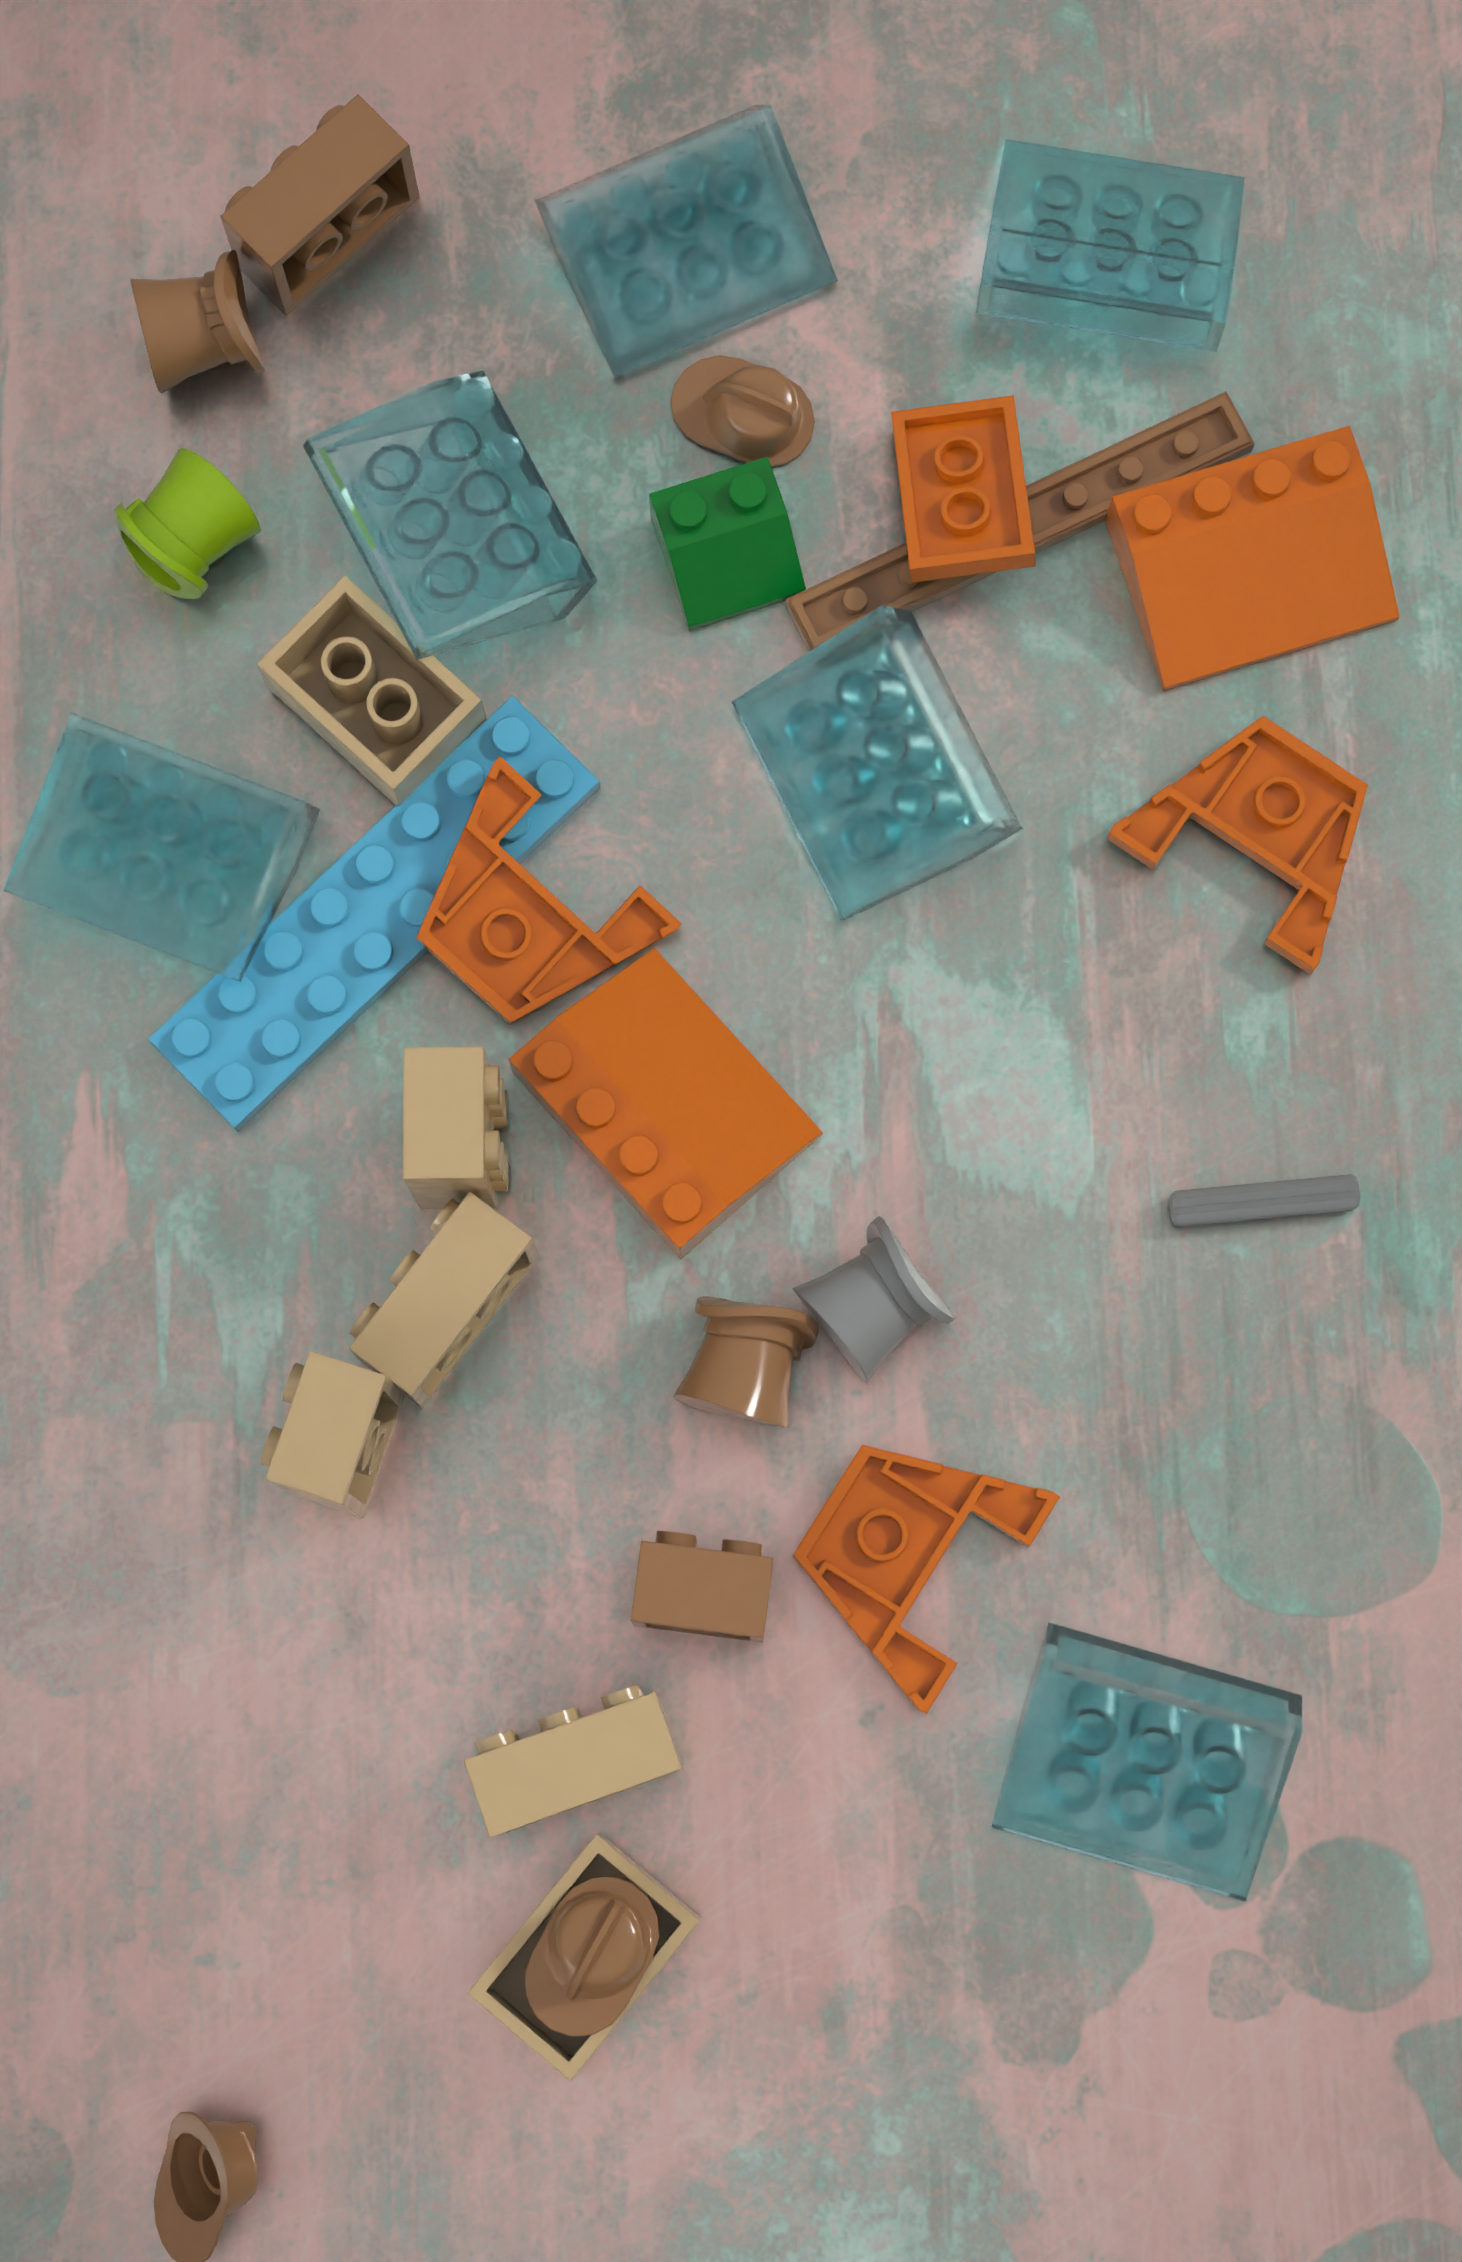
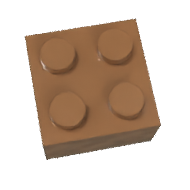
(702, 1588)

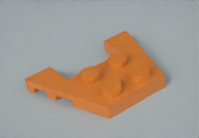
(1275, 806)
(507, 929)
(886, 1537)

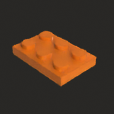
(963, 489)

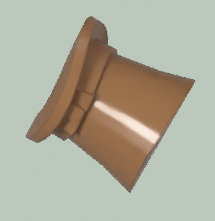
(196, 323)
(746, 1360)

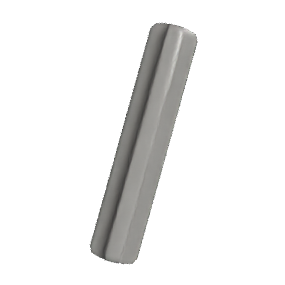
(1264, 1200)

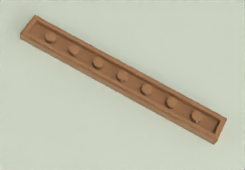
(1058, 509)

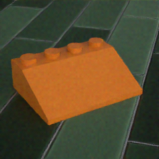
(1253, 558)
(664, 1100)

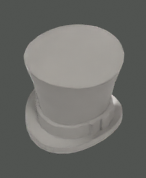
(872, 1301)

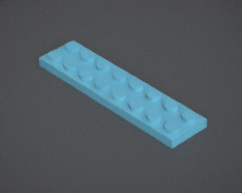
(359, 923)

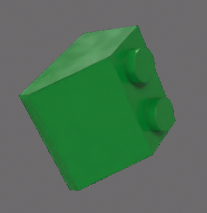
(727, 543)

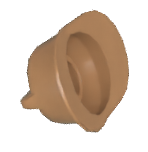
(742, 410)
(591, 1956)
(202, 2181)

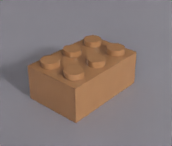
(321, 203)

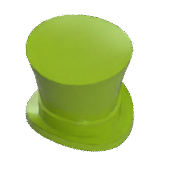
(185, 525)

